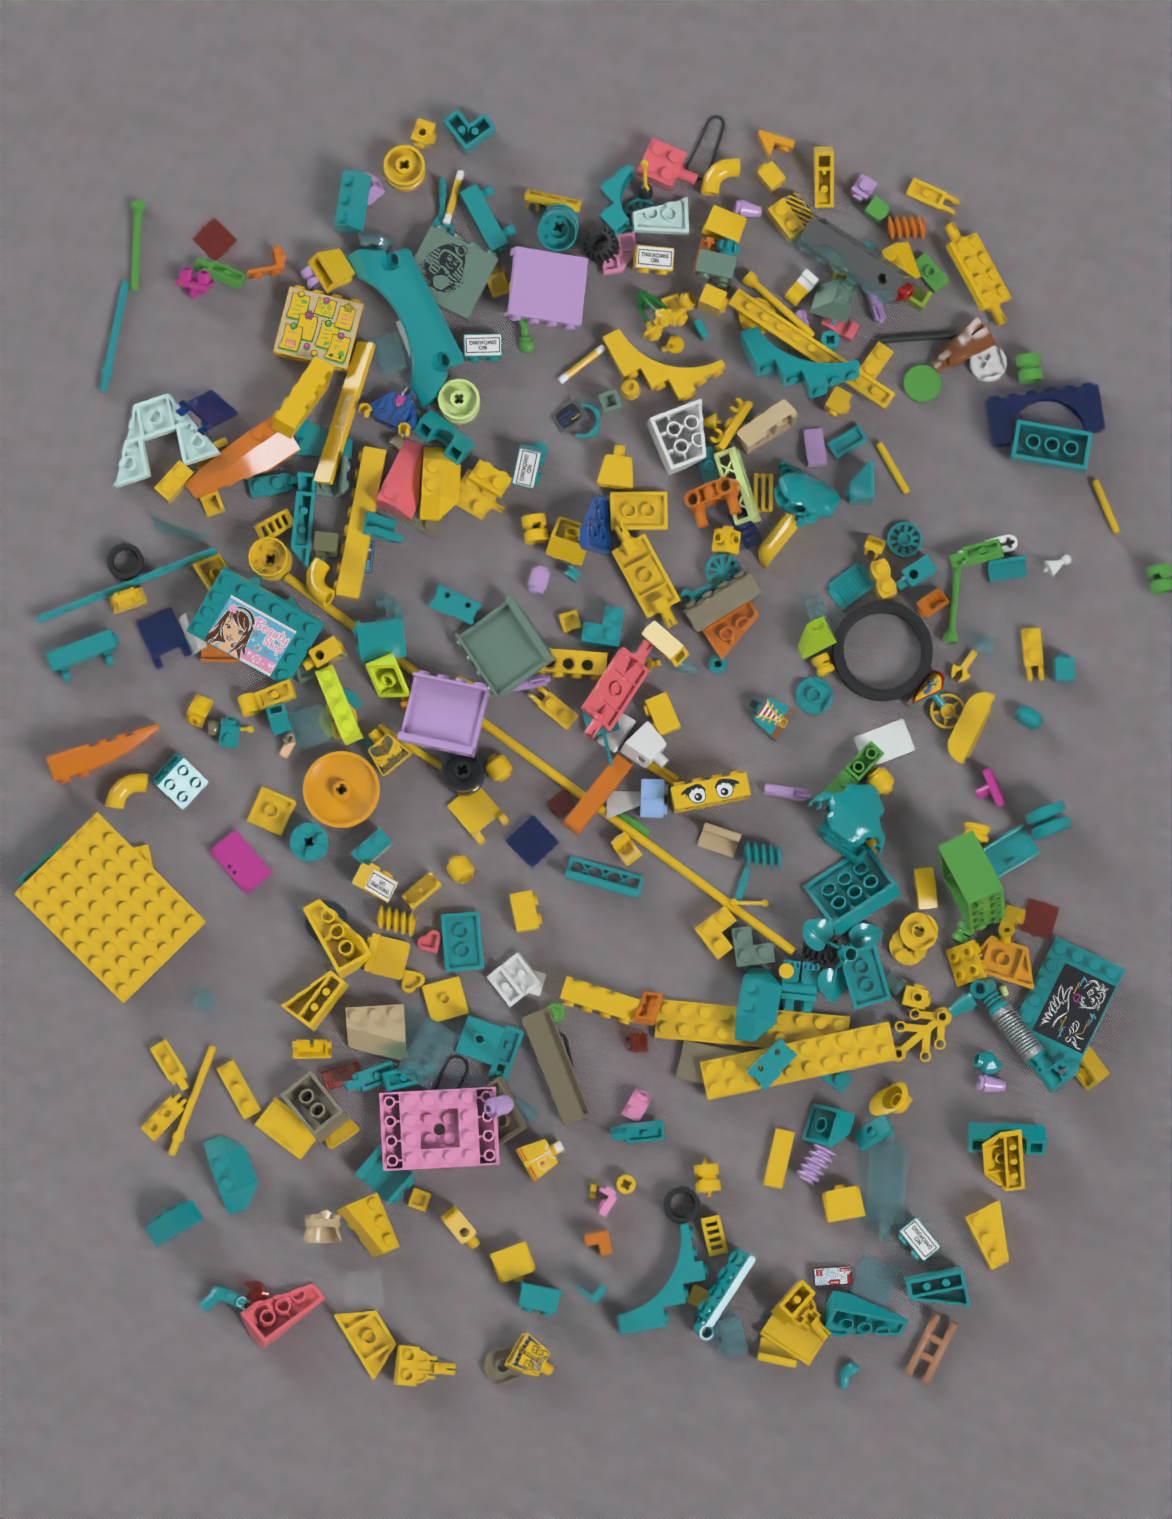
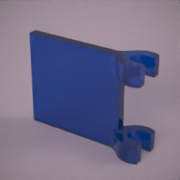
(209, 408)
(162, 635)

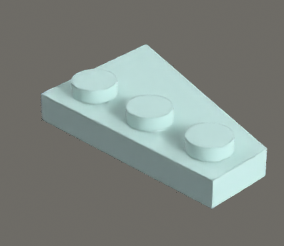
(663, 219)

